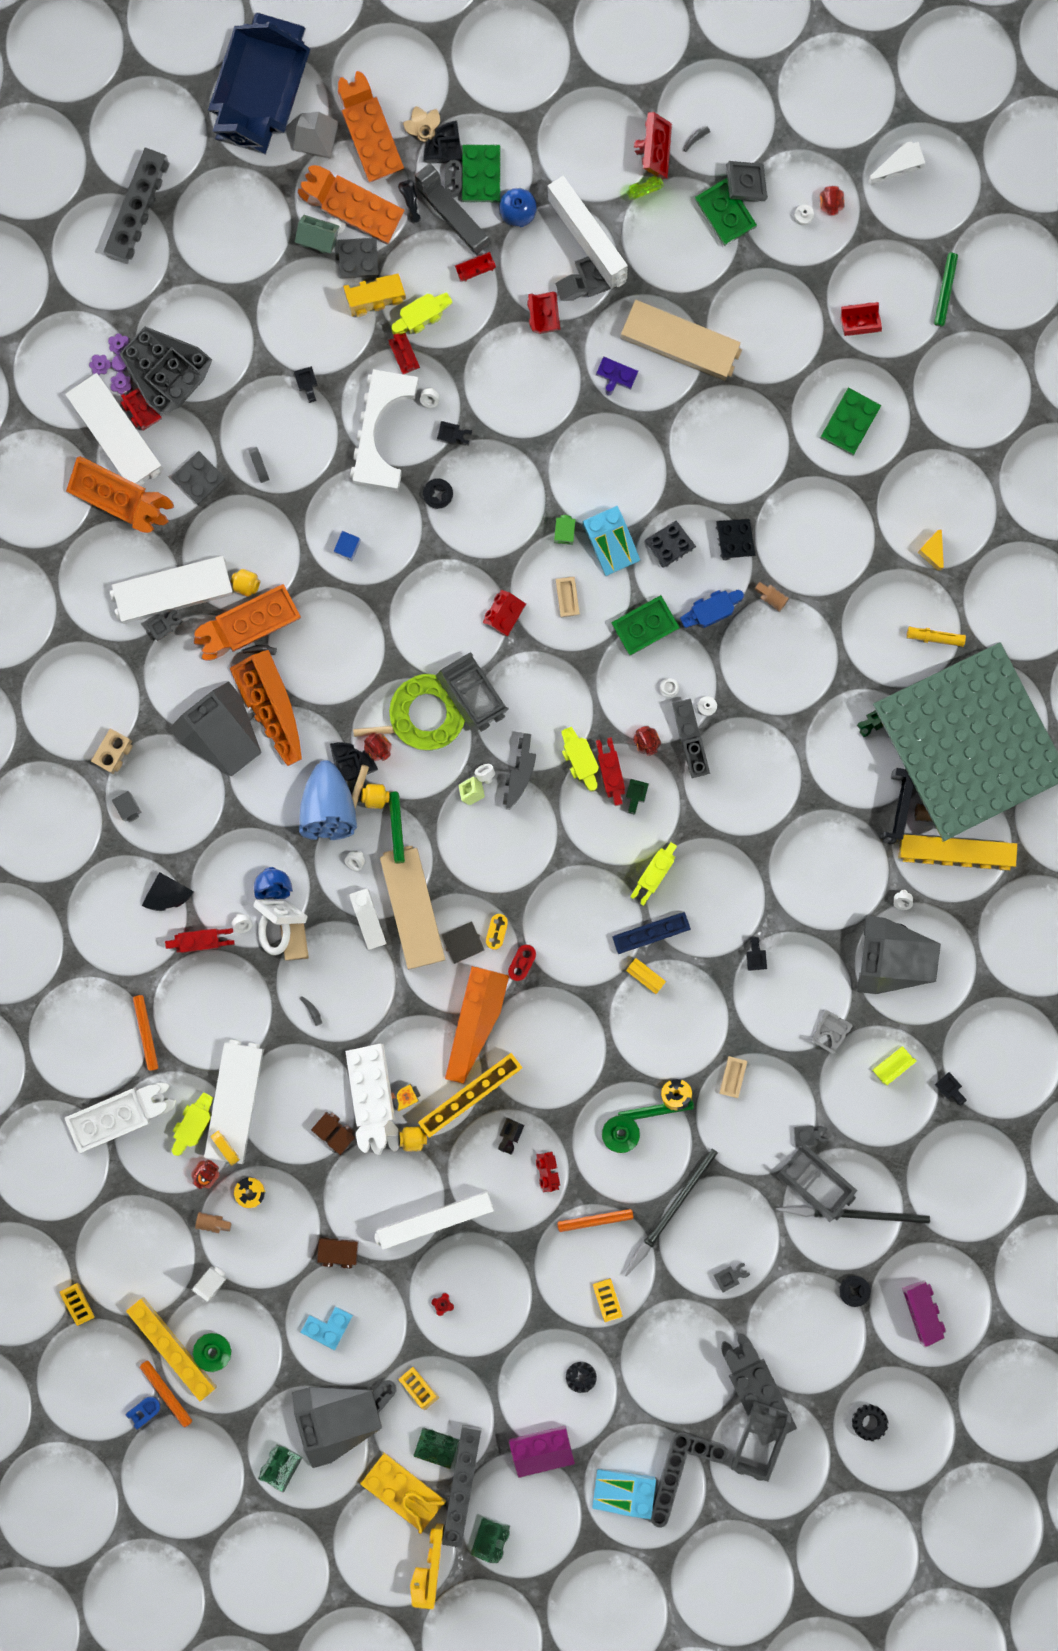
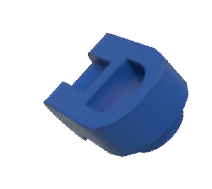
(149, 1407)

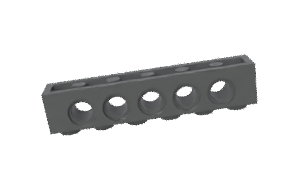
(148, 160)
(461, 1486)

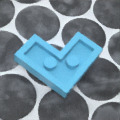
(330, 1332)

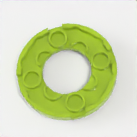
(401, 722)

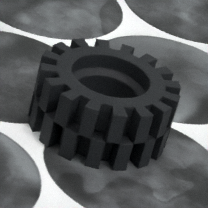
(858, 1419)

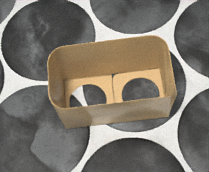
(297, 945)

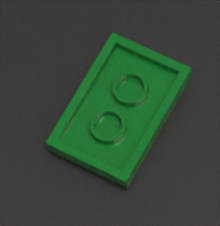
(481, 173)
(726, 215)
(850, 421)
(645, 625)

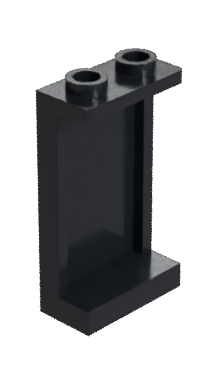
(902, 807)

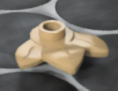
(422, 121)

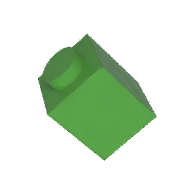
(564, 530)

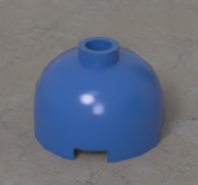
(522, 212)
(272, 884)

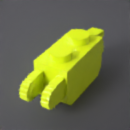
(420, 313)
(581, 758)
(655, 872)
(193, 1124)

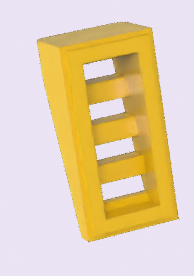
(76, 1287)
(612, 1316)
(423, 1405)

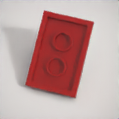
(655, 145)

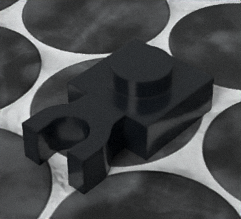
(450, 433)

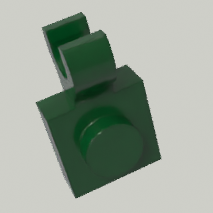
(872, 721)
(637, 793)

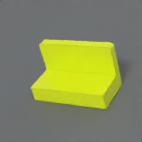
(894, 1066)

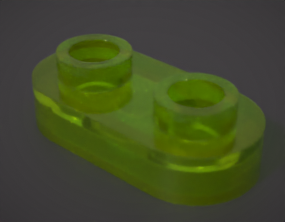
(651, 185)

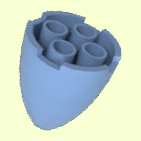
(327, 805)

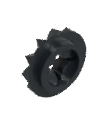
(429, 491)
(864, 1290)
(572, 1374)

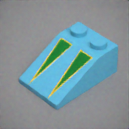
(611, 540)
(624, 1493)

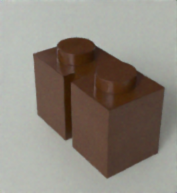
(333, 1132)
(337, 1252)

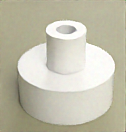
(801, 218)
(429, 398)
(703, 709)
(485, 773)
(355, 860)
(903, 900)
(242, 923)

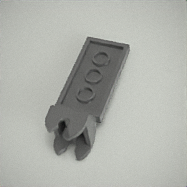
(752, 1377)

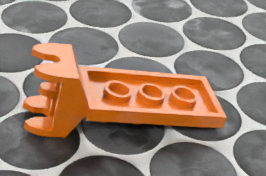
(368, 128)
(350, 203)
(118, 495)
(246, 623)

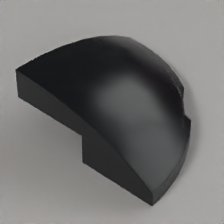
(444, 145)
(350, 760)
(166, 894)

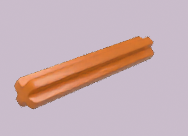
(145, 1032)
(595, 1220)
(165, 1393)

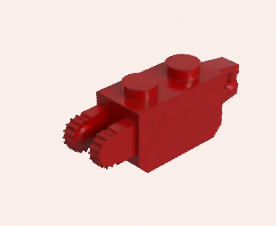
(611, 772)
(199, 940)

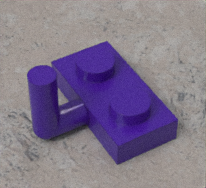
(616, 374)

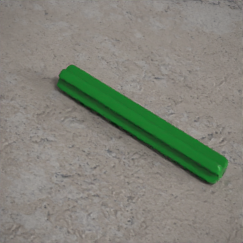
(946, 289)
(396, 826)
(652, 1111)

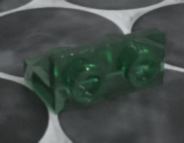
(490, 1540)

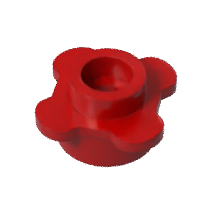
(442, 1309)

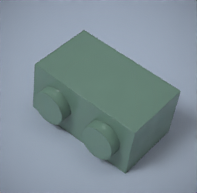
(316, 234)

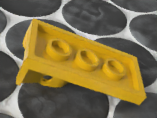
(403, 1492)
(425, 1594)

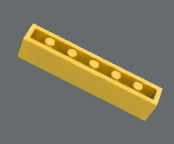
(958, 851)
(470, 1095)
(171, 1349)

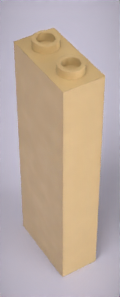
(681, 340)
(412, 909)

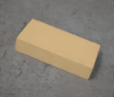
(567, 597)
(733, 1077)

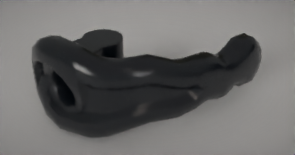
(407, 189)

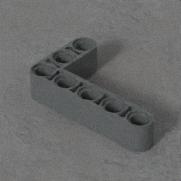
(430, 187)
(676, 1470)

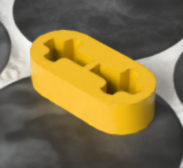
(492, 930)
(225, 1147)

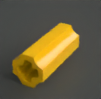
(645, 975)

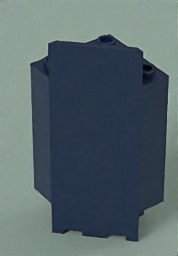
(258, 81)

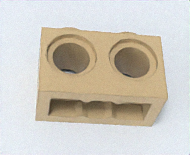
(107, 748)

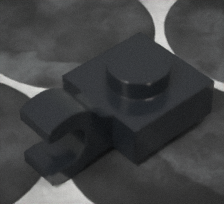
(306, 381)
(756, 958)
(949, 1087)
(511, 1133)

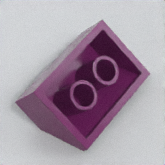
(924, 1313)
(541, 1451)

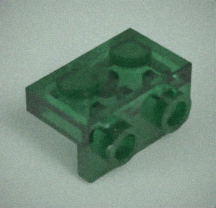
(436, 1447)
(280, 1467)

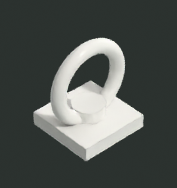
(281, 913)

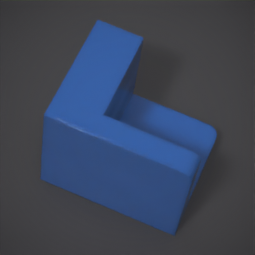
(347, 545)

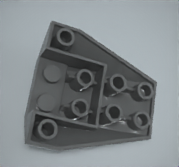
(164, 368)
(219, 730)
(895, 957)
(334, 1421)

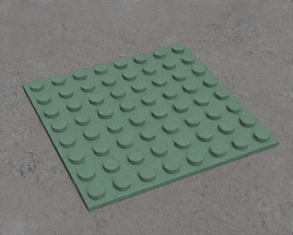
(970, 741)

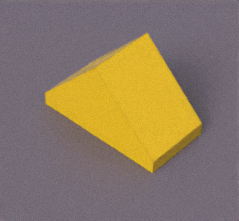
(933, 551)

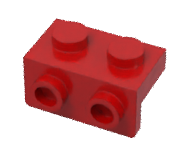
(543, 312)
(860, 319)
(142, 413)
(504, 612)

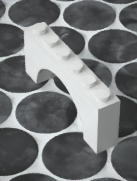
(384, 391)

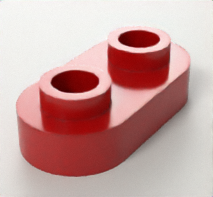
(522, 962)

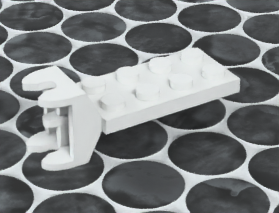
(372, 1099)
(118, 1115)

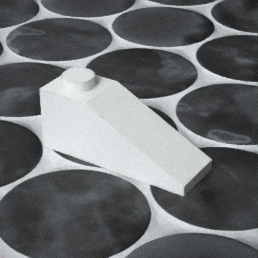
(903, 161)
(367, 918)
(210, 1283)

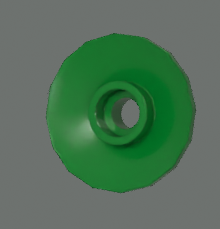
(621, 1143)
(219, 1360)

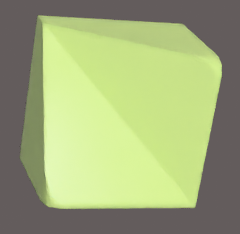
(471, 791)

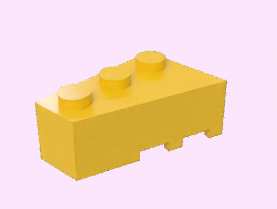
(375, 294)

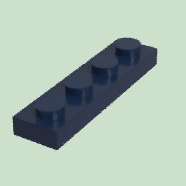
(651, 933)

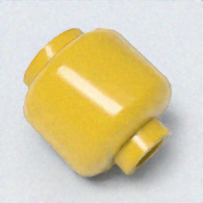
(245, 582)
(374, 796)
(412, 1139)

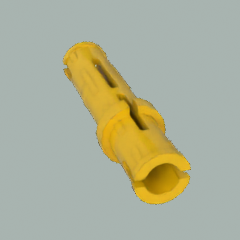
(928, 635)

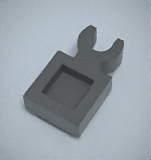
(161, 627)
(807, 1135)
(728, 1278)

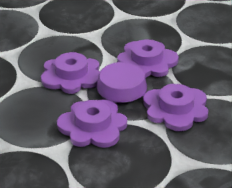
(117, 364)

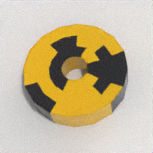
(676, 1086)
(249, 1201)

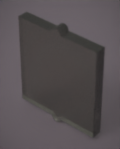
(463, 942)

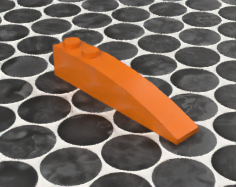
(266, 695)
(477, 1017)

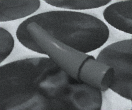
(700, 133)
(257, 649)
(313, 1011)

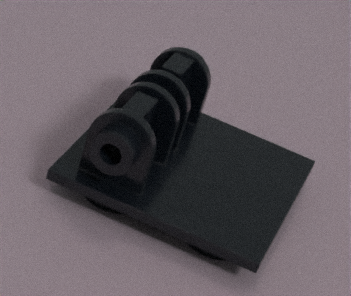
(735, 538)
(670, 544)

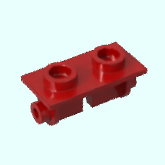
(475, 267)
(403, 353)
(545, 1163)

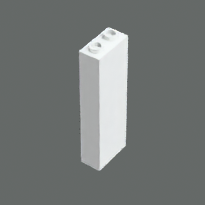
(587, 232)
(114, 431)
(171, 590)
(235, 1098)
(434, 1220)

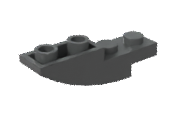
(690, 738)
(519, 779)

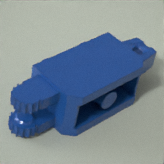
(712, 610)

